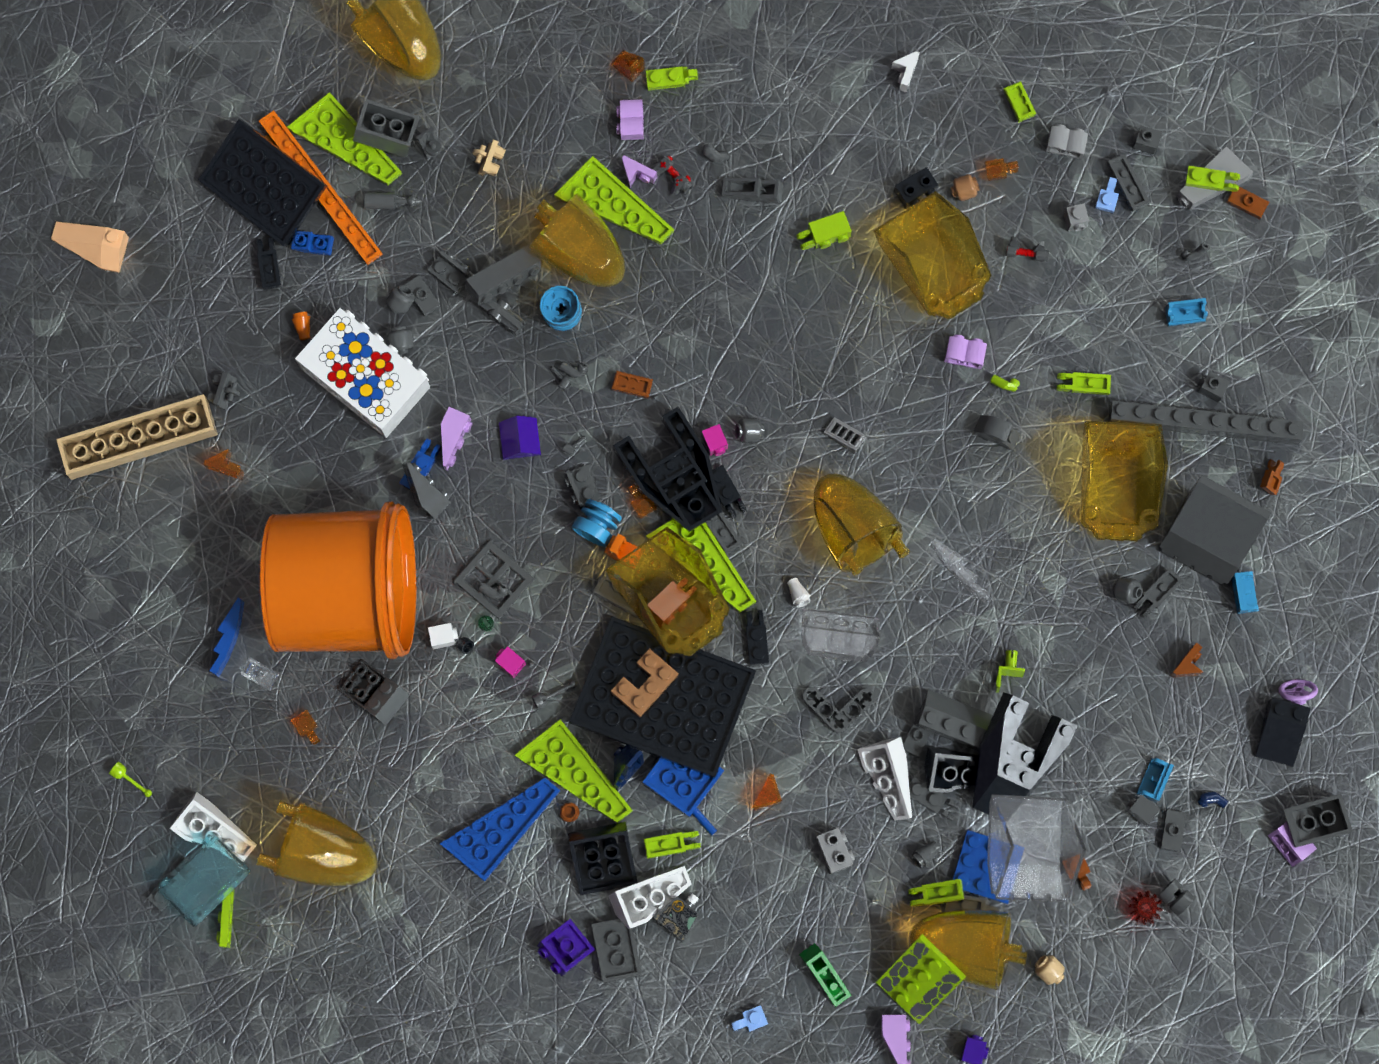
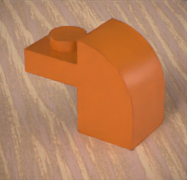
(619, 547)

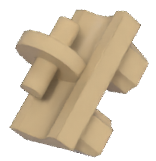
(487, 166)

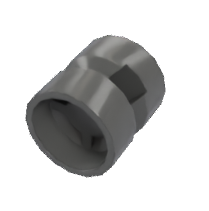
(1183, 899)

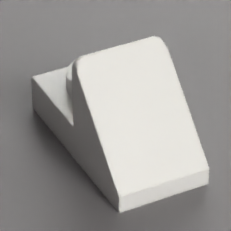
(906, 66)

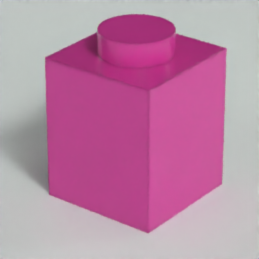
(715, 440)
(509, 661)

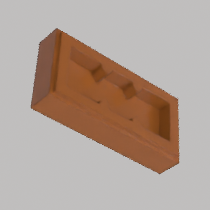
(1248, 202)
(632, 384)

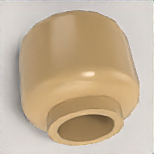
(1049, 970)

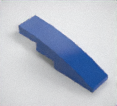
(229, 629)

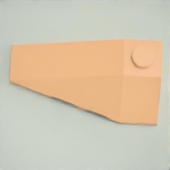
(97, 244)

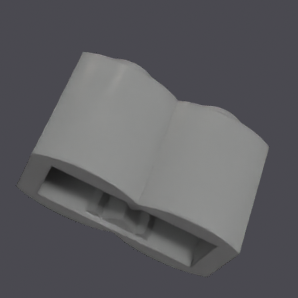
(1067, 141)

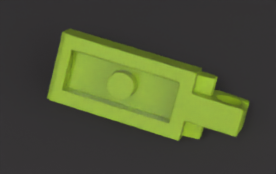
(670, 77)

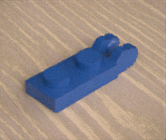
(423, 461)

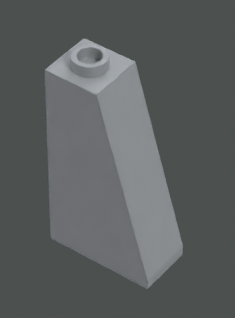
(1224, 161)

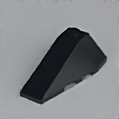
(949, 770)

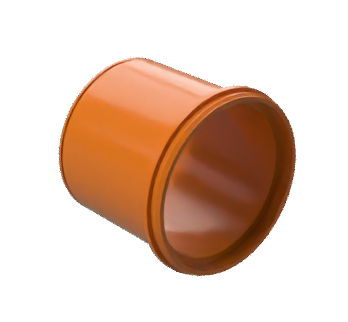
(339, 581)

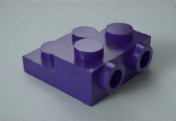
(565, 948)

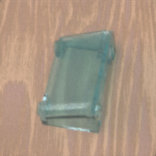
(205, 880)

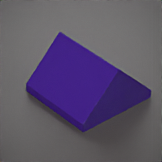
(519, 437)

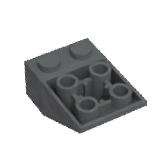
(426, 496)
(374, 692)

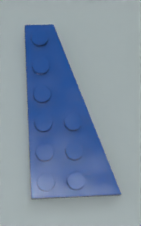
(494, 835)

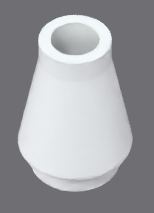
(798, 593)

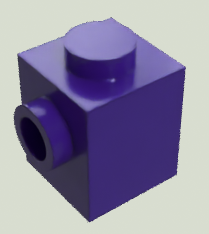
(974, 1050)

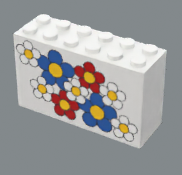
(363, 372)

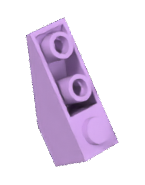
(452, 431)
(894, 1035)

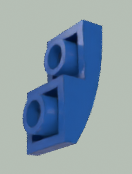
(312, 243)

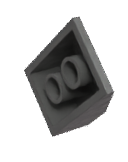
(1318, 820)

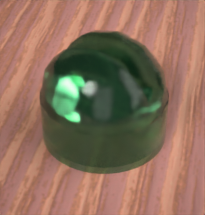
(482, 626)

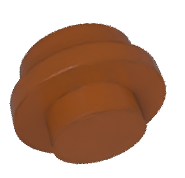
(569, 812)

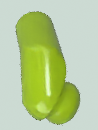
(1004, 384)

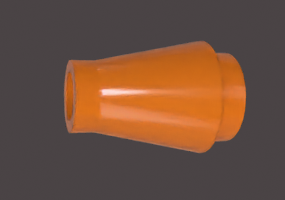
(302, 325)

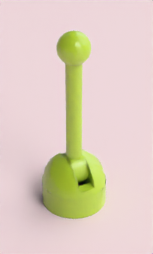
(119, 771)

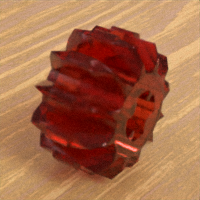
(1142, 900)

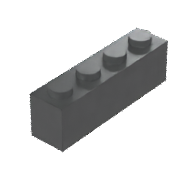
(503, 275)

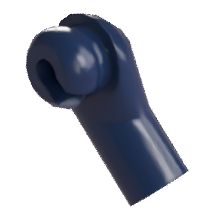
(1212, 797)

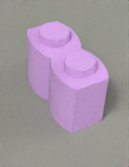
(630, 120)
(965, 352)

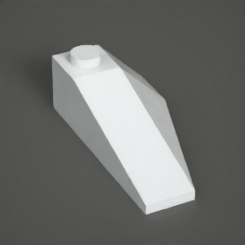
(888, 768)
(203, 818)
(645, 899)

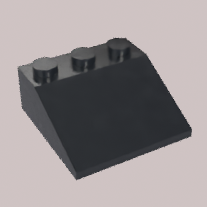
(602, 858)

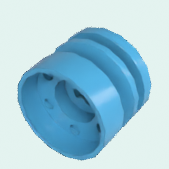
(552, 302)
(598, 520)

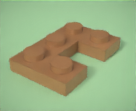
(660, 678)

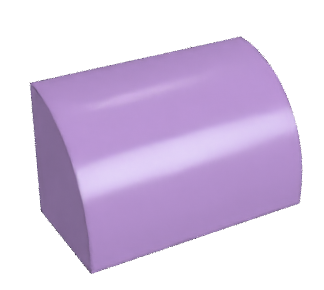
(1283, 841)

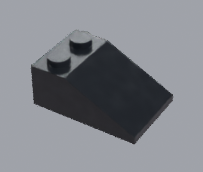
(1282, 731)

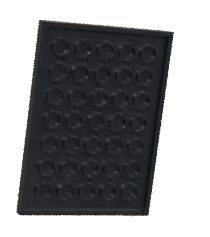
(687, 721)

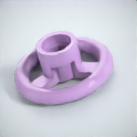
(1297, 694)

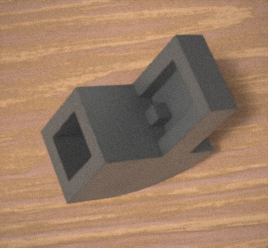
(997, 430)

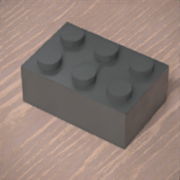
(386, 128)

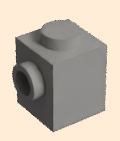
(1076, 217)

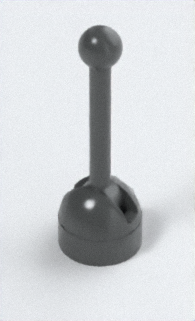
(541, 700)

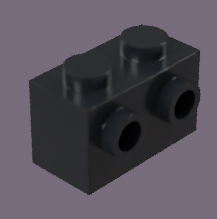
(916, 188)

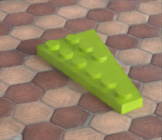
(333, 130)
(614, 201)
(725, 574)
(567, 763)

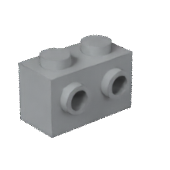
(835, 851)

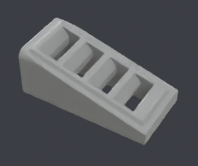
(854, 433)

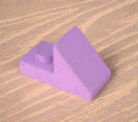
(634, 169)

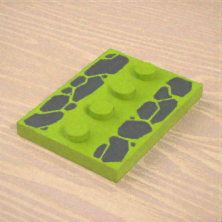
(921, 979)

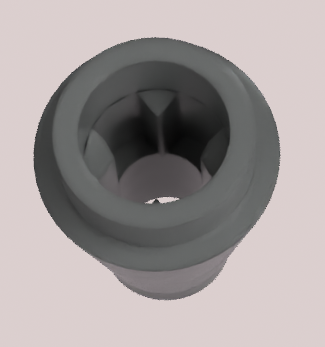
(923, 855)

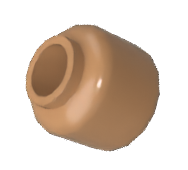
(965, 187)

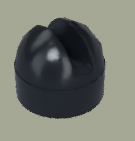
(469, 645)

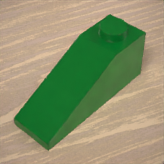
(825, 974)

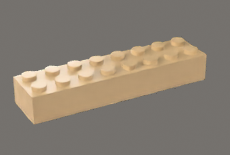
(137, 437)

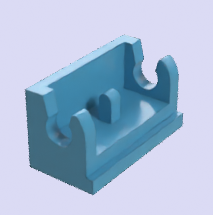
(1186, 312)
(1244, 592)
(1155, 779)

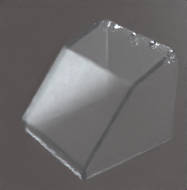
(1033, 848)

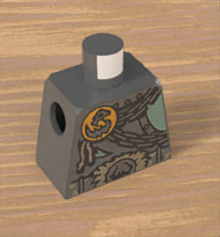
(679, 916)

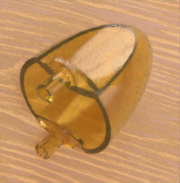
(399, 35)
(579, 243)
(855, 523)
(320, 850)
(973, 942)

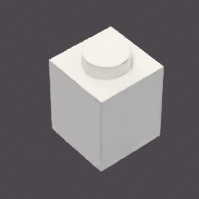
(442, 635)

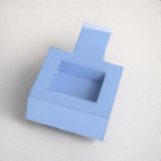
(1107, 198)
(752, 1019)

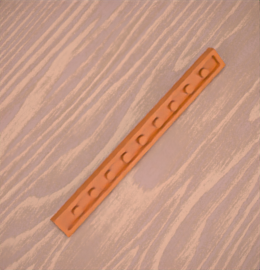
(329, 199)

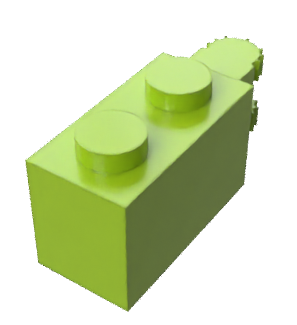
(826, 231)

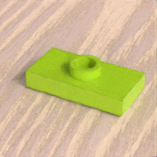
(1019, 102)

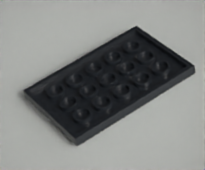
(262, 182)

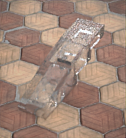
(954, 564)

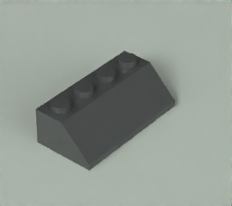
(953, 720)

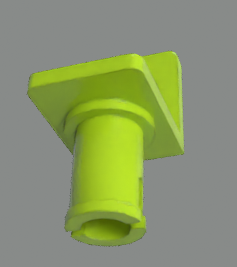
(1009, 669)

